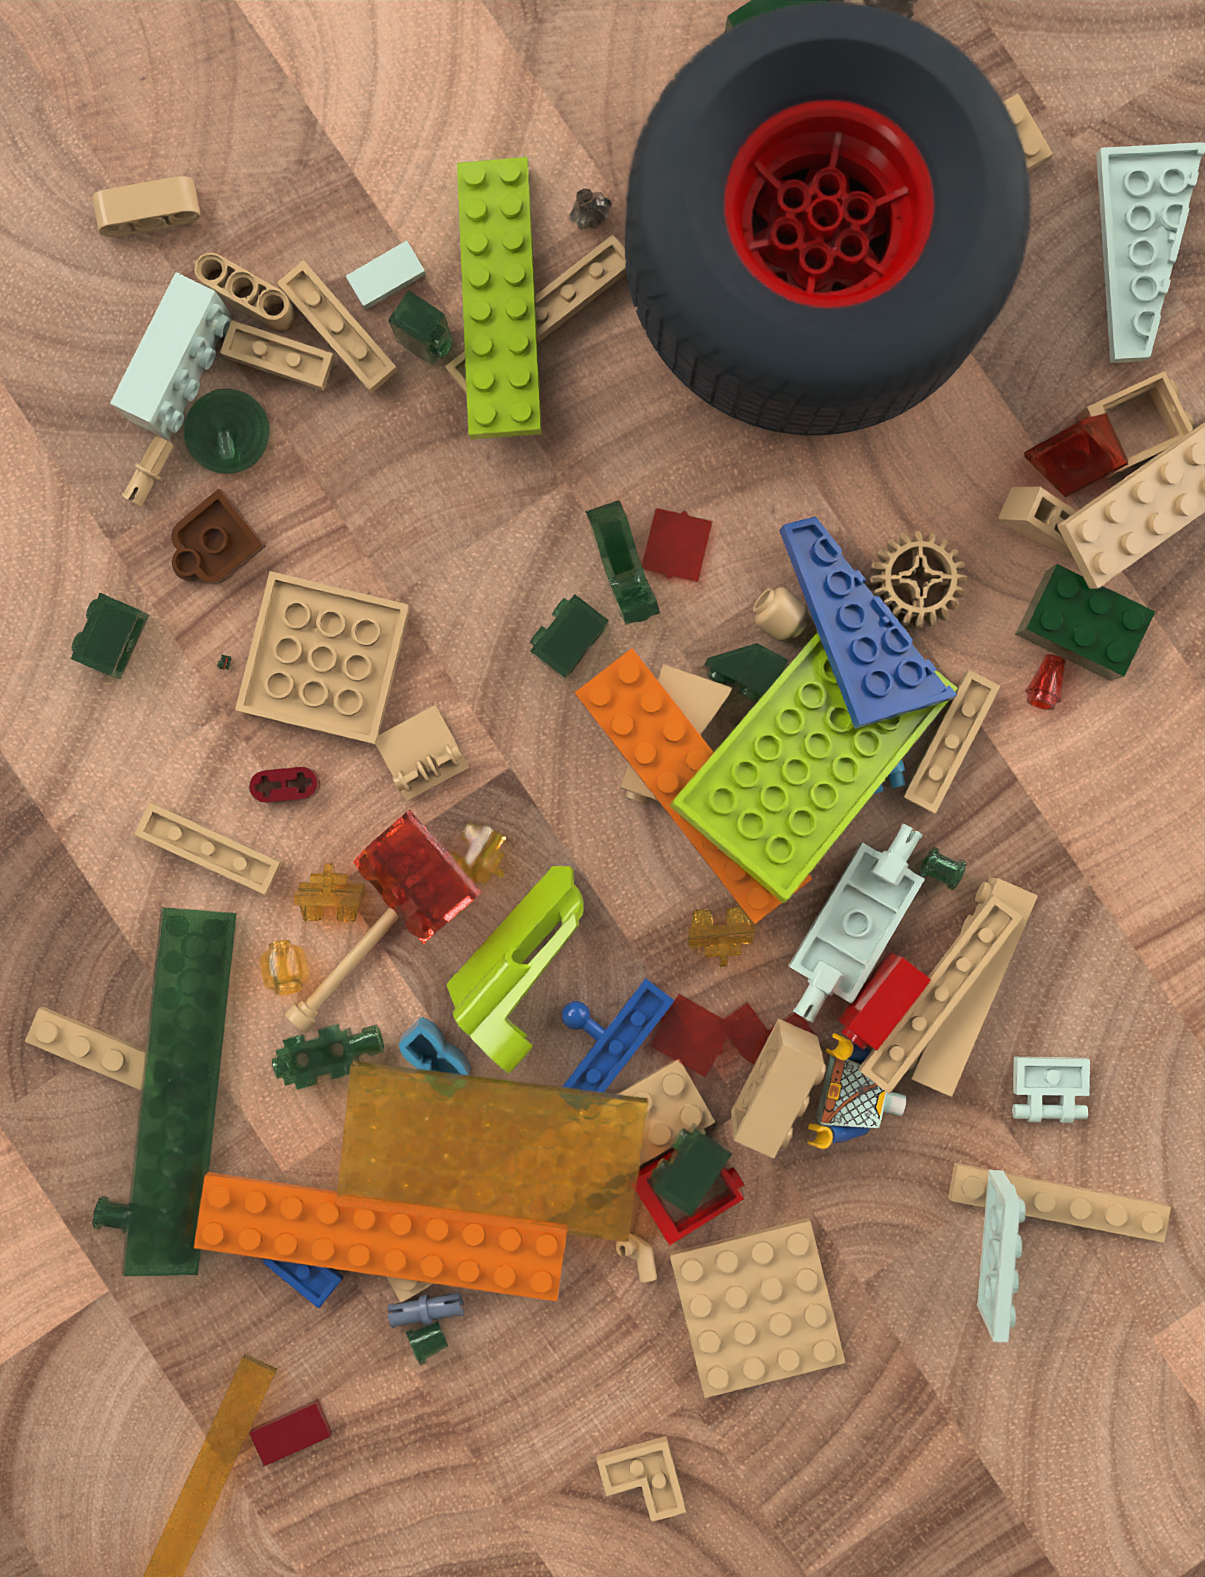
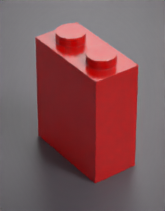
(883, 1002)

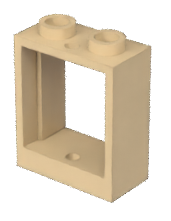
(1165, 397)

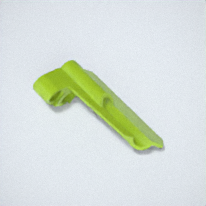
(496, 979)

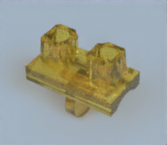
(483, 856)
(329, 890)
(720, 939)

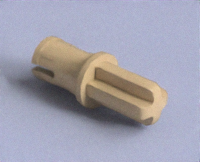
(148, 470)

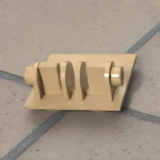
(421, 753)

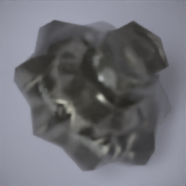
(590, 209)

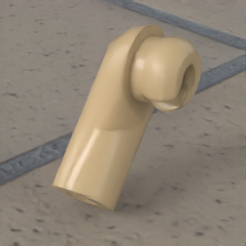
(642, 1253)

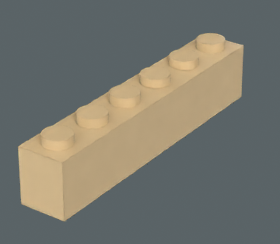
(950, 1047)

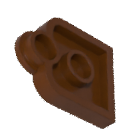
(213, 541)

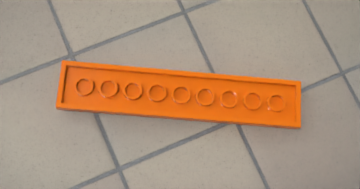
(309, 1229)

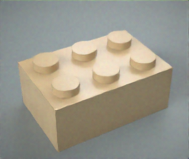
(777, 1089)

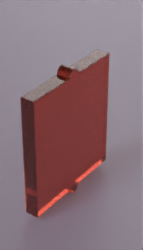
(676, 545)
(692, 1035)

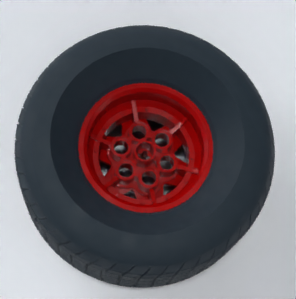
(845, 98)

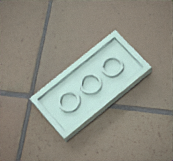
(999, 1252)

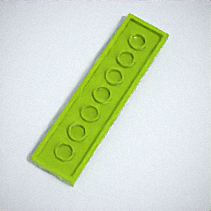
(499, 298)

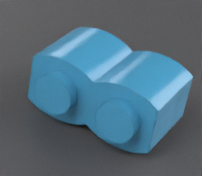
(427, 1049)

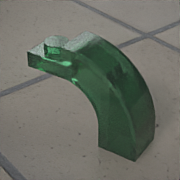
(621, 563)

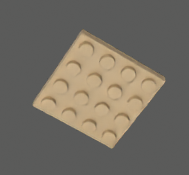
(323, 657)
(757, 1307)

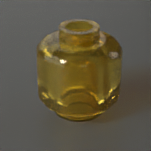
(284, 968)

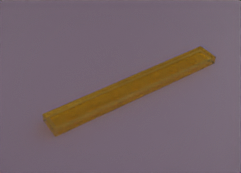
(211, 1469)

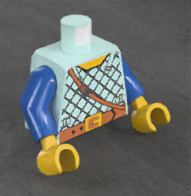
(849, 1099)

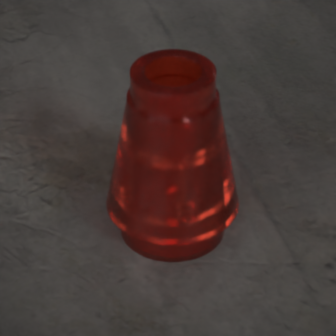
(1047, 683)

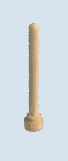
(303, 1014)

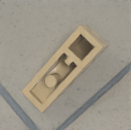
(1036, 516)

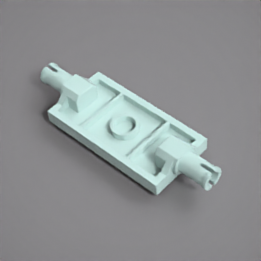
(856, 922)

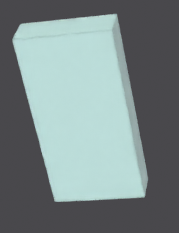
(386, 275)

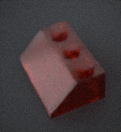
(416, 877)

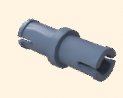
(425, 1309)

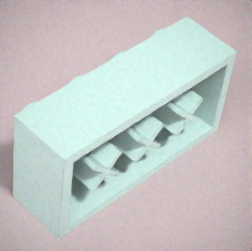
(172, 357)

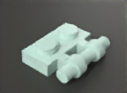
(1051, 1076)

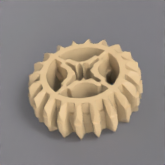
(919, 565)

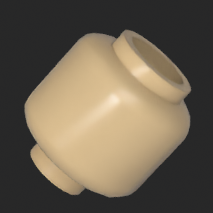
(780, 614)

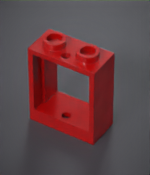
(676, 1230)

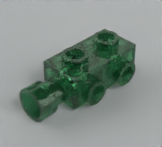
(321, 1056)

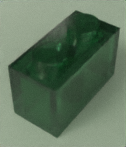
(421, 328)
(108, 635)
(568, 636)
(690, 1168)

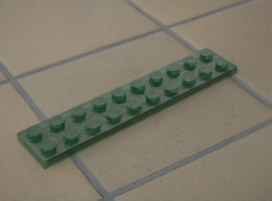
(178, 1090)

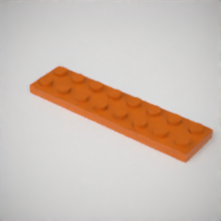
(665, 756)

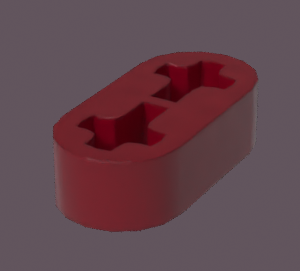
(285, 793)

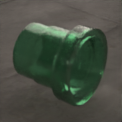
(427, 1341)

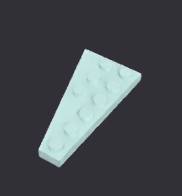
(1142, 225)

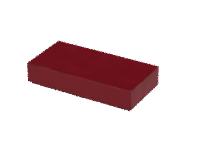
(290, 1432)

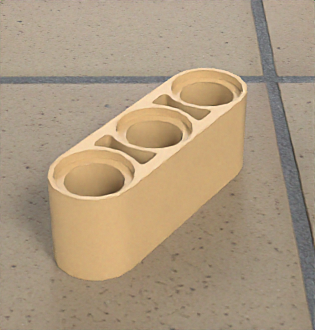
(146, 206)
(236, 278)

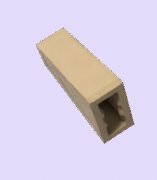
(698, 701)

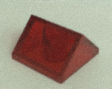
(1079, 454)

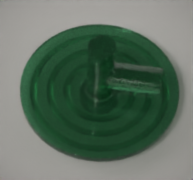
(226, 431)

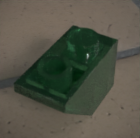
(749, 668)

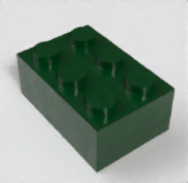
(1085, 624)

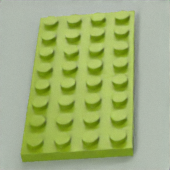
(795, 774)

